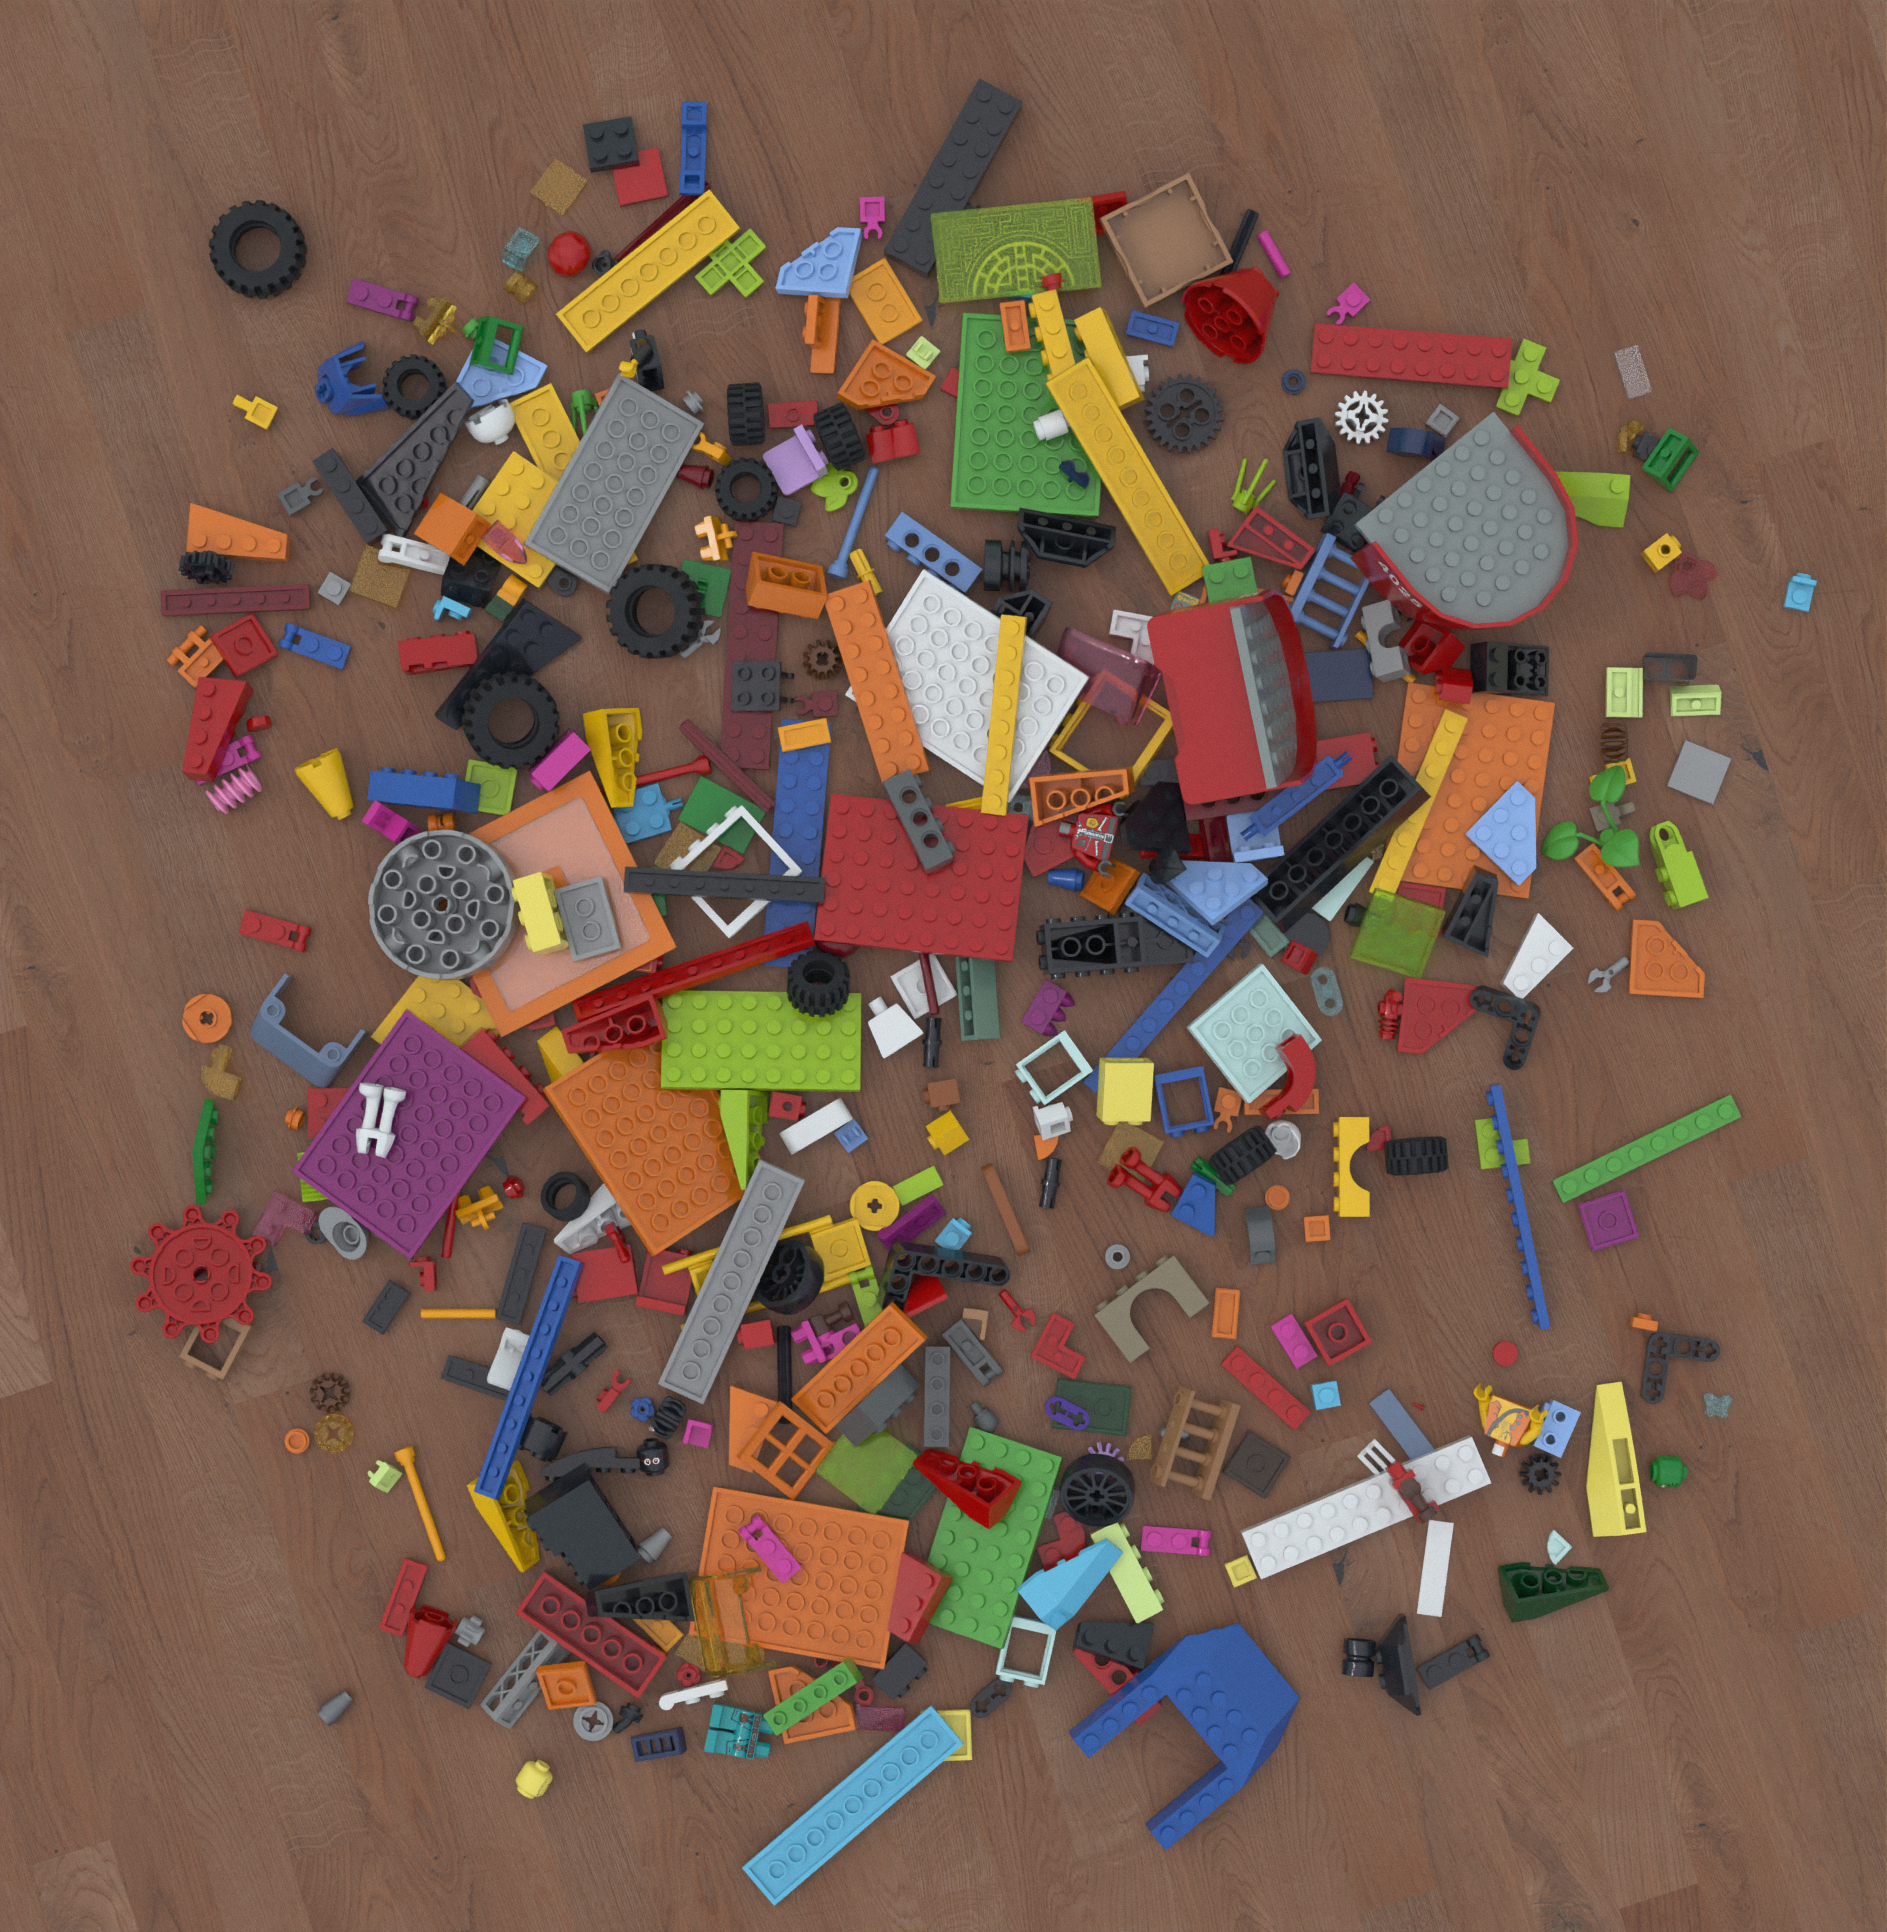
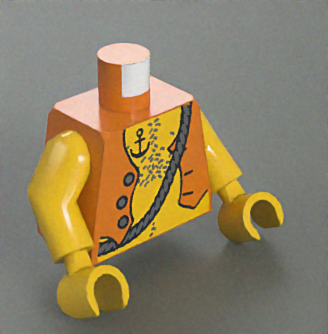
(1508, 1420)

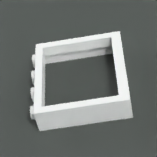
(714, 833)

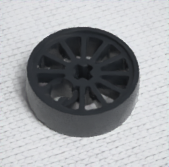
(796, 1277)
(1097, 1495)

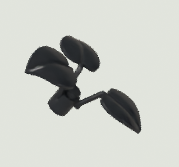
(1166, 864)

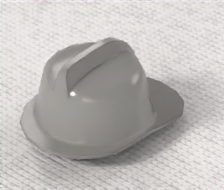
(344, 1232)

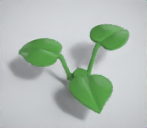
(1619, 847)

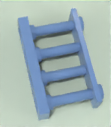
(1306, 593)

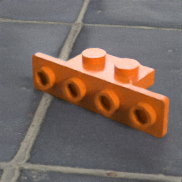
(822, 332)

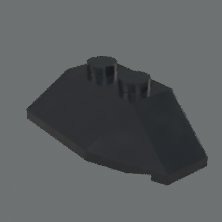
(1312, 469)
(1065, 538)
(1025, 604)
(1397, 1665)

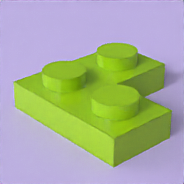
(1487, 1146)

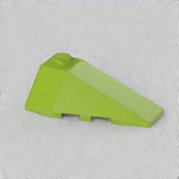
(743, 1120)

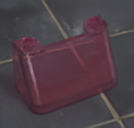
(1117, 679)

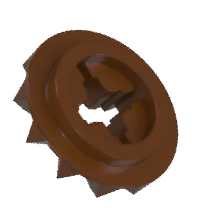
(341, 1391)

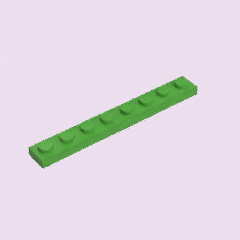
(1646, 1148)

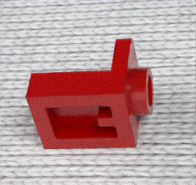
(1217, 543)
(428, 1277)

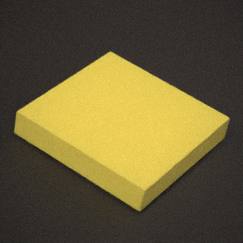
(960, 1722)

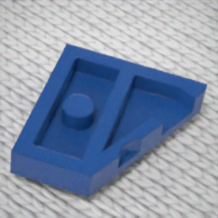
(1198, 1204)

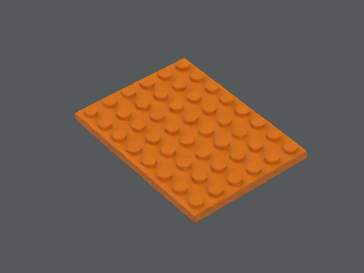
(1499, 745)
(650, 1145)
(841, 1594)

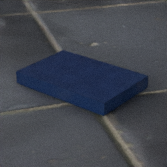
(1340, 675)

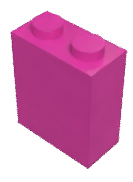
(559, 761)

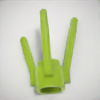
(1245, 500)

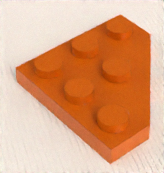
(884, 379)
(1661, 964)
(830, 1719)

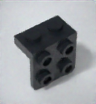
(472, 581)

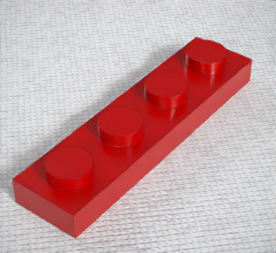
(1265, 1388)

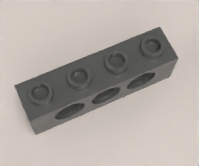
(896, 789)
(937, 1396)

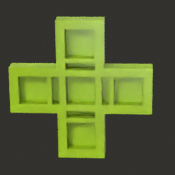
(731, 264)
(1526, 380)

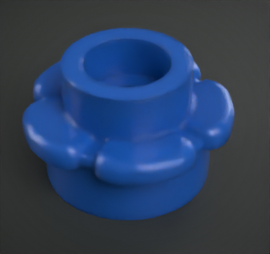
(637, 1404)

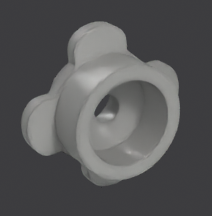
(693, 402)

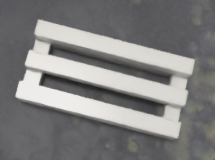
(1367, 1449)

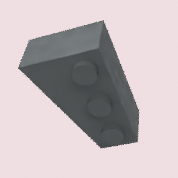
(879, 1405)

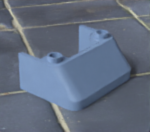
(316, 1067)

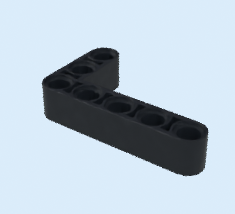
(935, 1267)

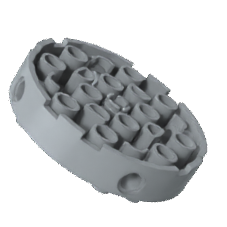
(408, 899)

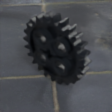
(1198, 431)

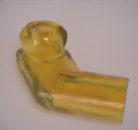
(1626, 433)

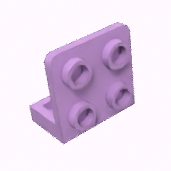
(796, 461)

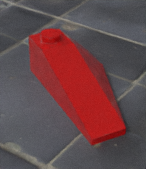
(977, 1491)

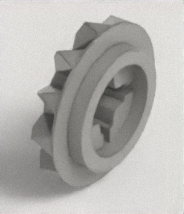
(600, 1730)

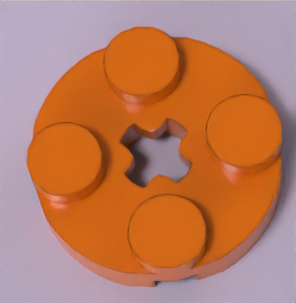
(204, 1032)

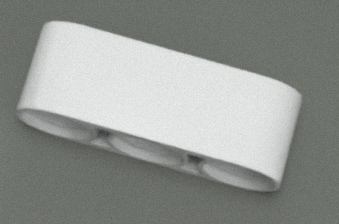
(816, 1126)

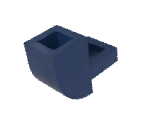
(1415, 443)

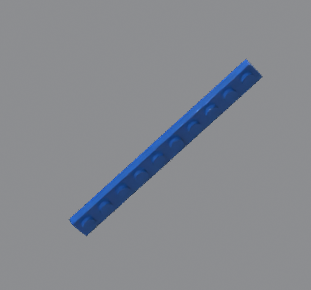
(1180, 989)
(1519, 1216)
(528, 1377)

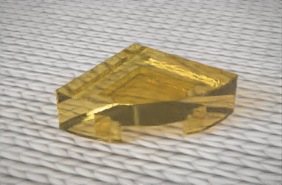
(1140, 1448)

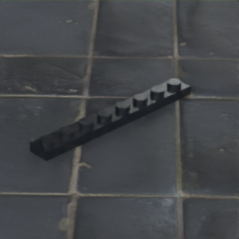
(724, 885)

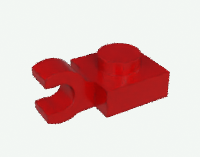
(607, 1397)

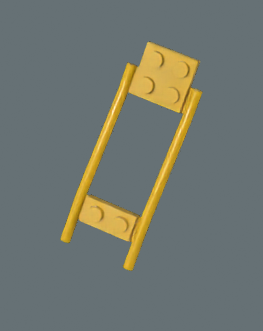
(837, 1244)

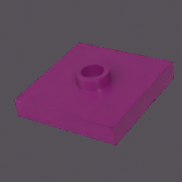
(1608, 1220)

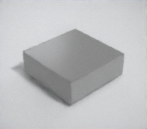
(1442, 421)

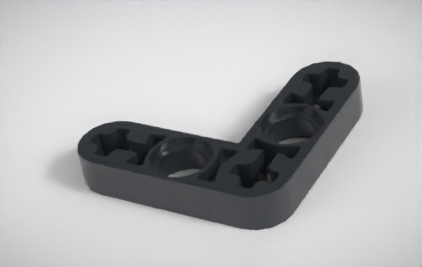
(1516, 1015)
(1670, 1349)

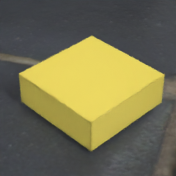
(1240, 1570)

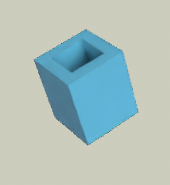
(1325, 1394)

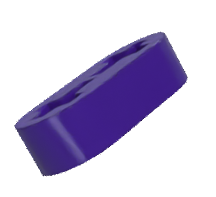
(1064, 1418)

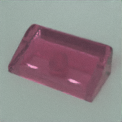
(880, 1717)

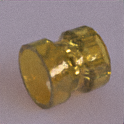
(520, 287)

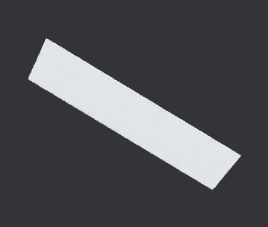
(1435, 1568)

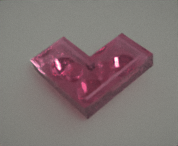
(282, 1212)

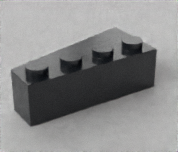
(647, 1599)

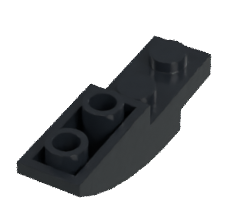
(600, 1458)

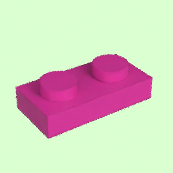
(1293, 1341)

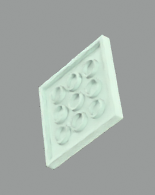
(1245, 1029)

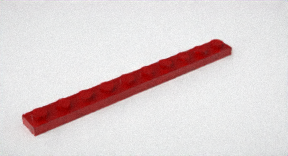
(698, 970)

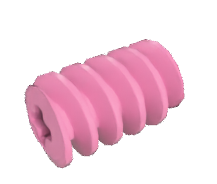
(234, 790)

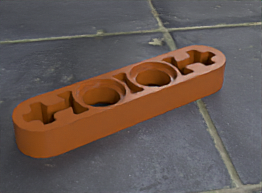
(1005, 1209)

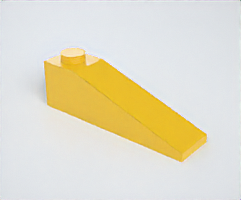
(555, 1055)

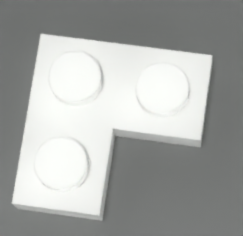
(1133, 627)

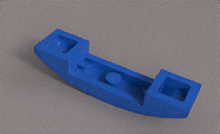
(693, 148)

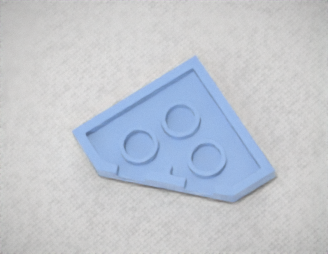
(824, 267)
(491, 386)
(1509, 833)
(1217, 886)

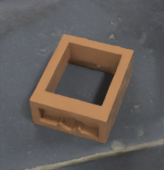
(212, 1371)

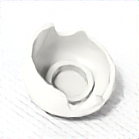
(1284, 1137)

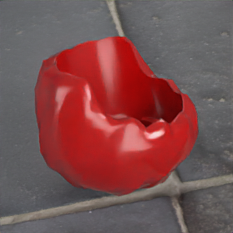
(569, 253)

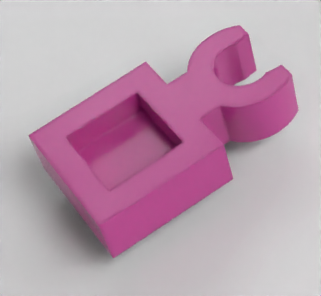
(872, 212)
(1349, 302)

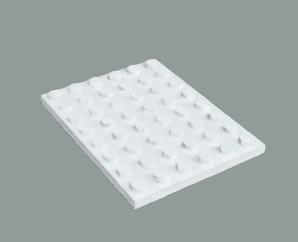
(948, 671)

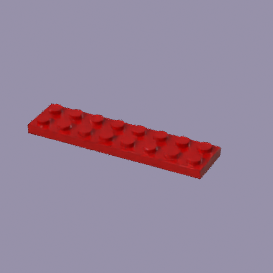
(1411, 356)

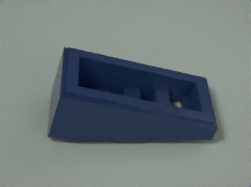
(679, 1741)

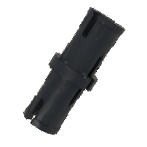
(932, 1042)
(1050, 1183)

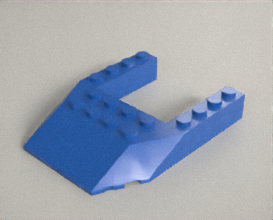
(1229, 1699)

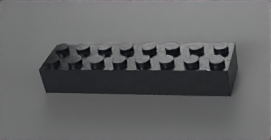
(954, 173)
(1339, 843)

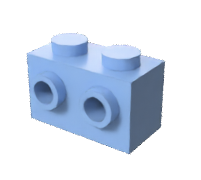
(1556, 1428)

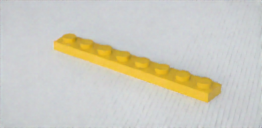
(1004, 714)
(1430, 778)

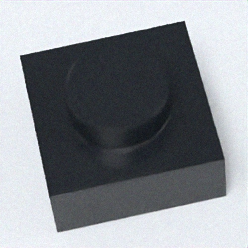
(786, 511)

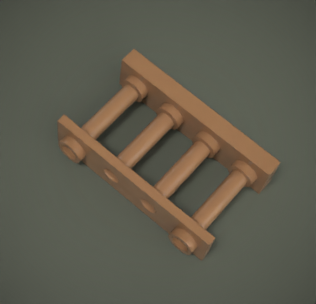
(1215, 1449)

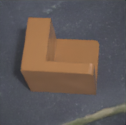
(976, 1320)

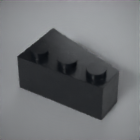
(1473, 912)

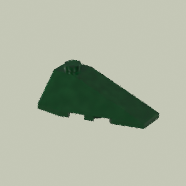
(1537, 1591)

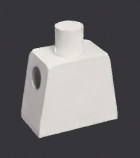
(891, 1027)

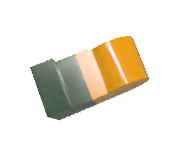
(507, 598)

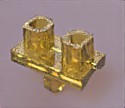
(438, 321)

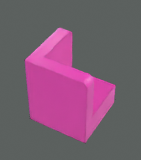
(698, 1432)

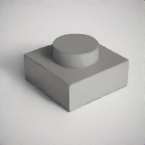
(334, 588)

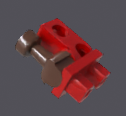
(1409, 1491)

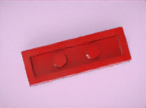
(403, 1596)

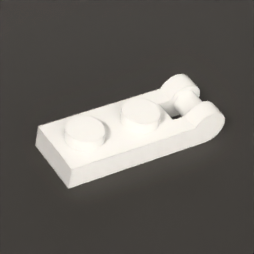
(413, 554)
(692, 1694)

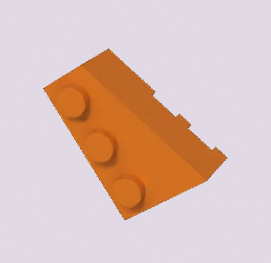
(747, 1414)

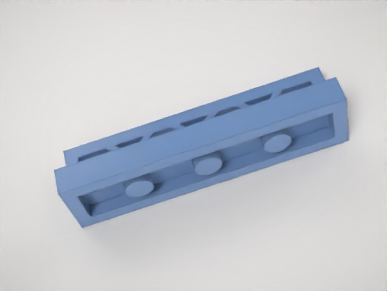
(1174, 917)

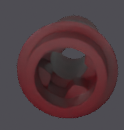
(696, 475)

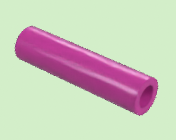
(1274, 254)

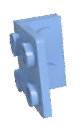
(1257, 847)

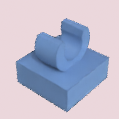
(851, 1135)

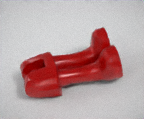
(1161, 1182)

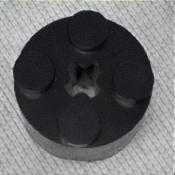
(542, 1438)

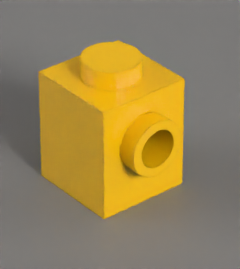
(1661, 552)
(946, 1133)

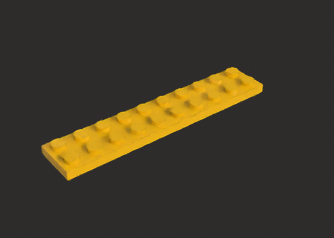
(1128, 475)

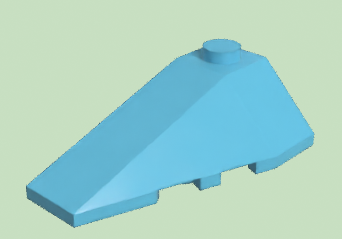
(1065, 1588)

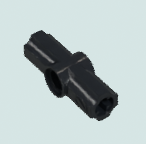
(573, 1363)

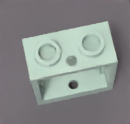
(1073, 1052)
(1030, 1679)

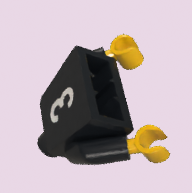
(644, 362)

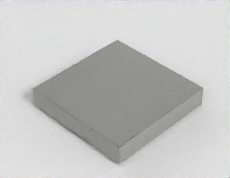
(1698, 772)

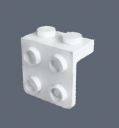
(507, 1358)

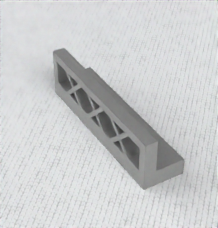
(527, 1686)

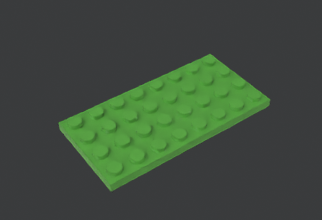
(992, 1561)

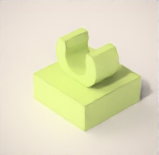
(923, 353)
(385, 1476)

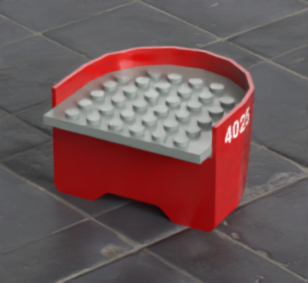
(1473, 534)
(1236, 695)

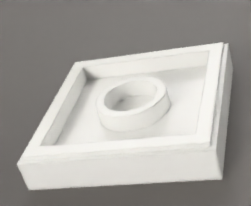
(912, 989)

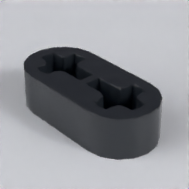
(986, 1693)

